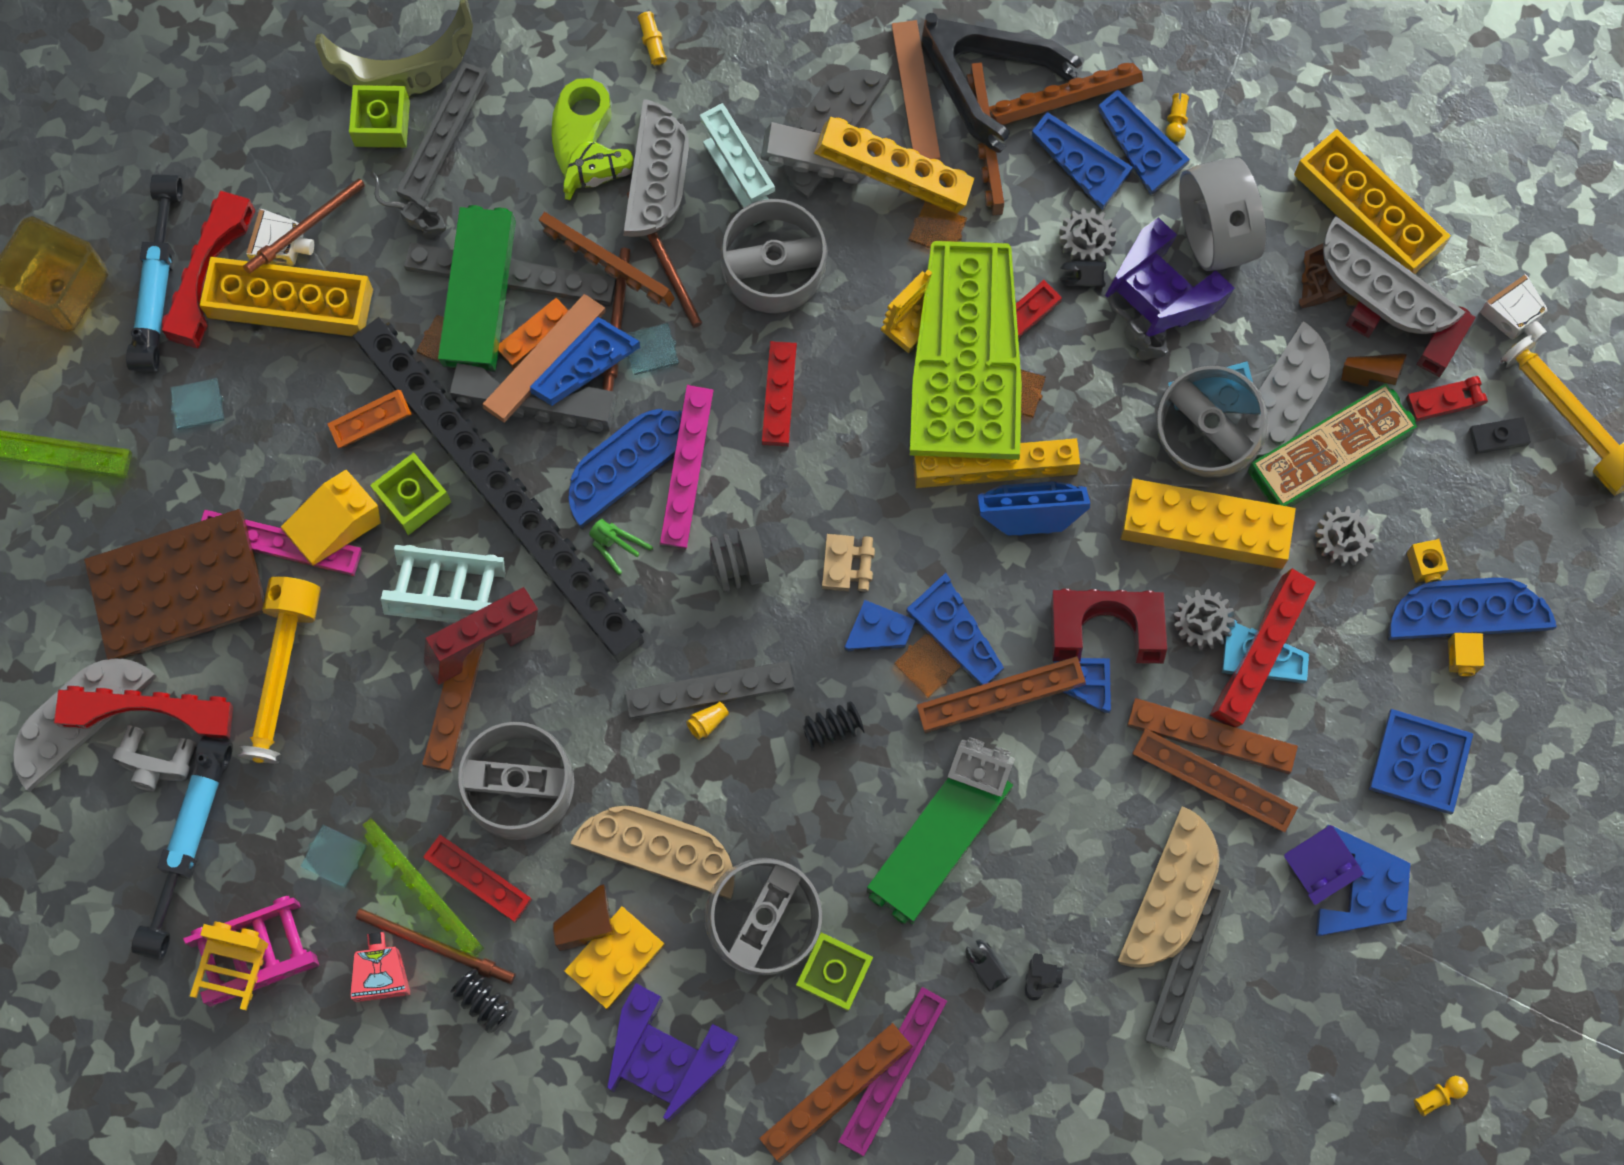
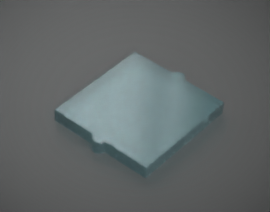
(655, 349)
(197, 403)
(333, 856)

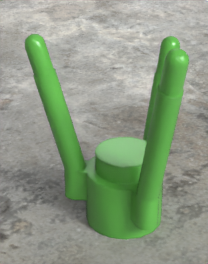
(607, 534)

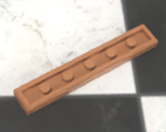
(915, 89)
(516, 386)

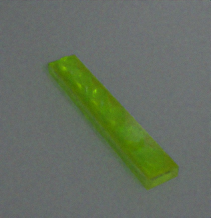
(64, 454)
(429, 897)

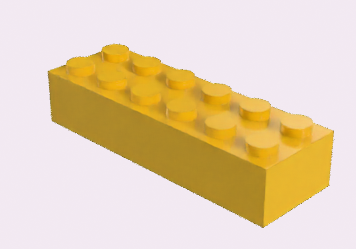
(1371, 202)
(286, 297)
(1208, 524)

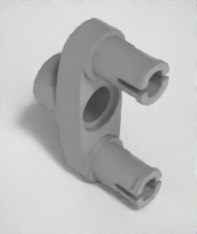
(149, 769)

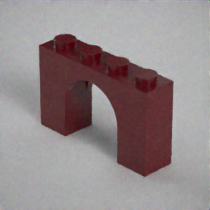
(1441, 345)
(1140, 610)
(511, 616)

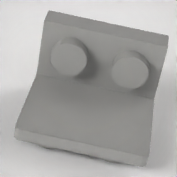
(981, 766)

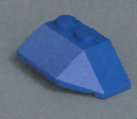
(1033, 507)

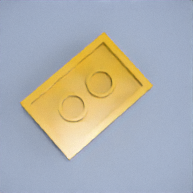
(615, 961)

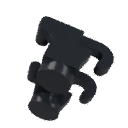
(1041, 975)

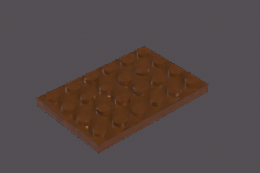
(175, 585)

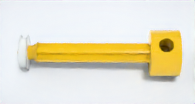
(1611, 467)
(289, 602)

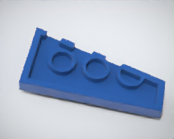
(1146, 147)
(1084, 161)
(586, 358)
(949, 623)

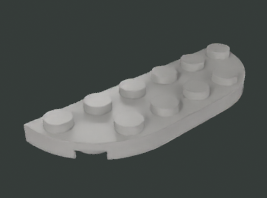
(657, 171)
(1385, 283)
(1290, 389)
(44, 745)

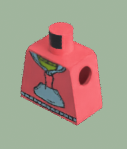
(378, 972)

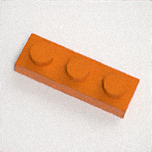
(528, 335)
(369, 419)

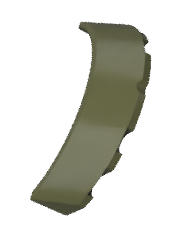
(414, 72)

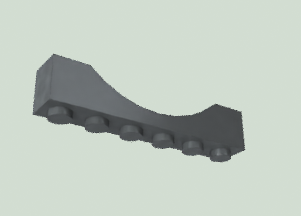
(585, 408)

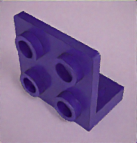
(1323, 864)

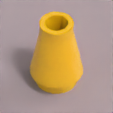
(705, 721)

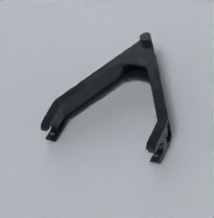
(949, 39)

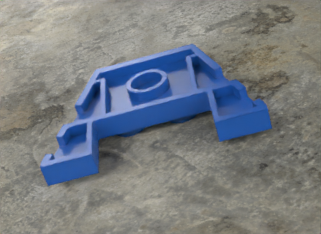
(1376, 896)

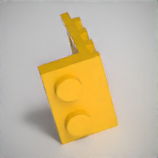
(905, 313)
(234, 945)

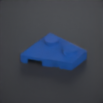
(879, 628)
(1097, 687)

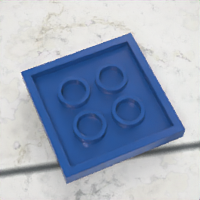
(1421, 761)

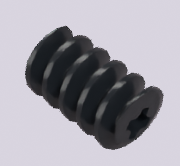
(832, 725)
(480, 1001)

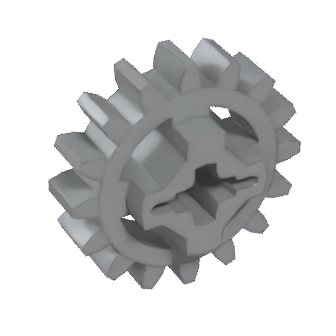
(1096, 229)
(1355, 539)
(1192, 622)

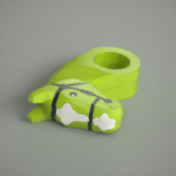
(575, 136)

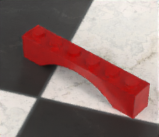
(227, 222)
(1247, 680)
(86, 709)

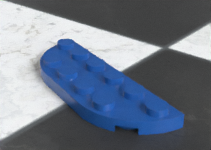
(622, 463)
(1469, 607)

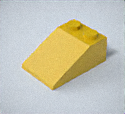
(332, 518)

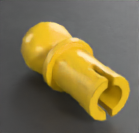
(1177, 118)
(1455, 1087)

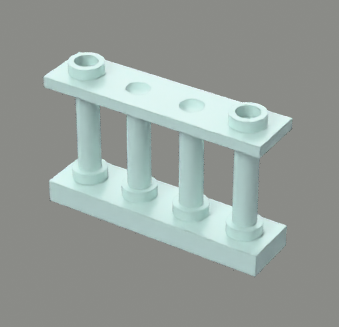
(735, 157)
(433, 607)

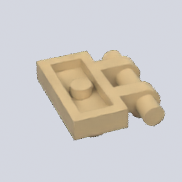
(838, 563)

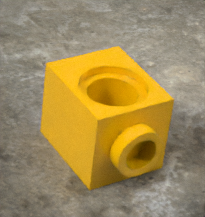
(1428, 550)
(1466, 653)

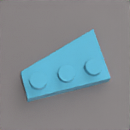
(1228, 394)
(1289, 666)

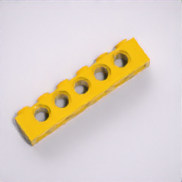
(881, 168)
(1036, 461)

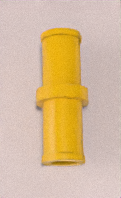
(652, 38)

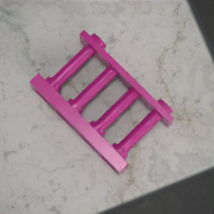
(273, 969)

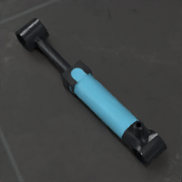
(157, 260)
(178, 859)

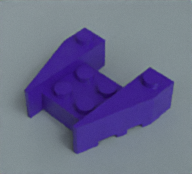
(1159, 289)
(659, 1060)

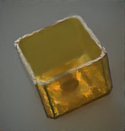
(38, 259)

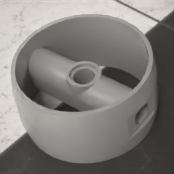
(1222, 214)
(754, 262)
(1199, 408)
(496, 778)
(774, 898)

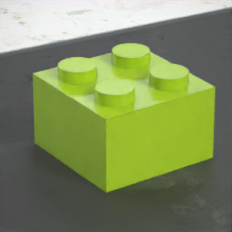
(379, 116)
(411, 493)
(834, 972)

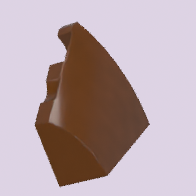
(1316, 280)
(1377, 367)
(584, 921)

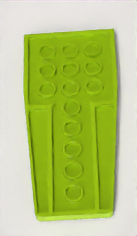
(968, 356)

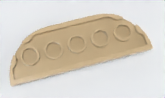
(657, 846)
(1174, 894)

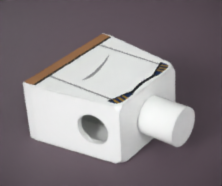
(270, 228)
(1517, 310)

